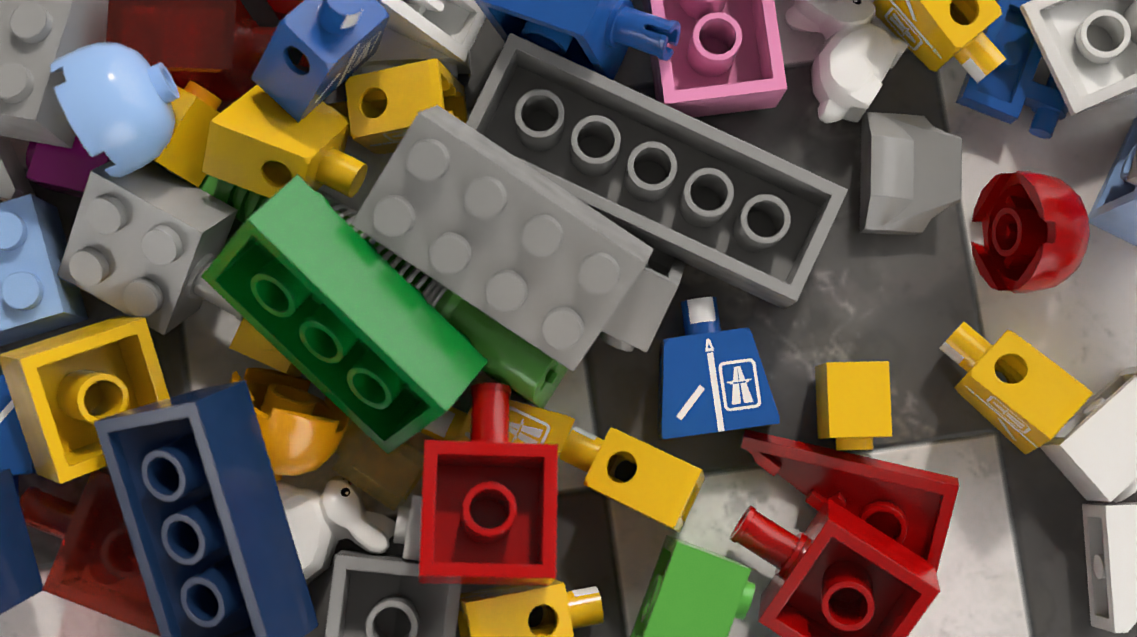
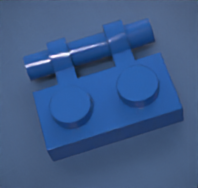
(1012, 83)

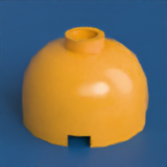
(294, 424)

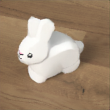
(851, 59)
(329, 516)

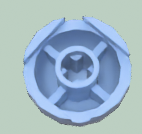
(117, 104)

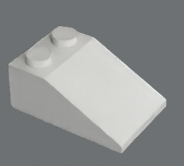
(1087, 48)

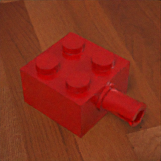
(489, 503)
(837, 577)

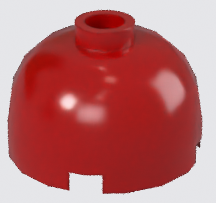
(1030, 232)

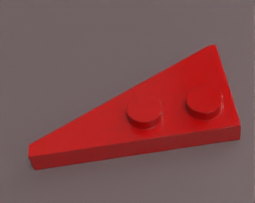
(894, 498)

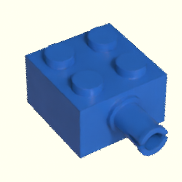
(585, 30)

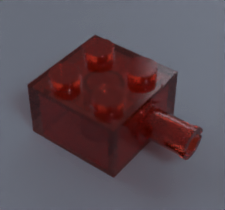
(195, 40)
(96, 555)

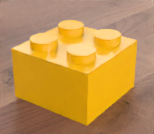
(76, 380)

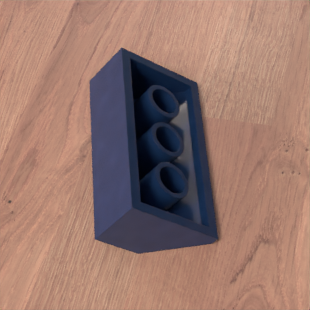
(207, 516)

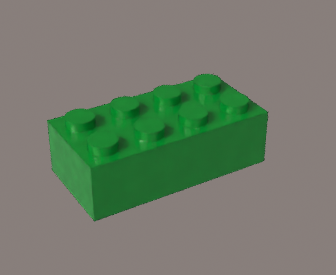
(344, 316)

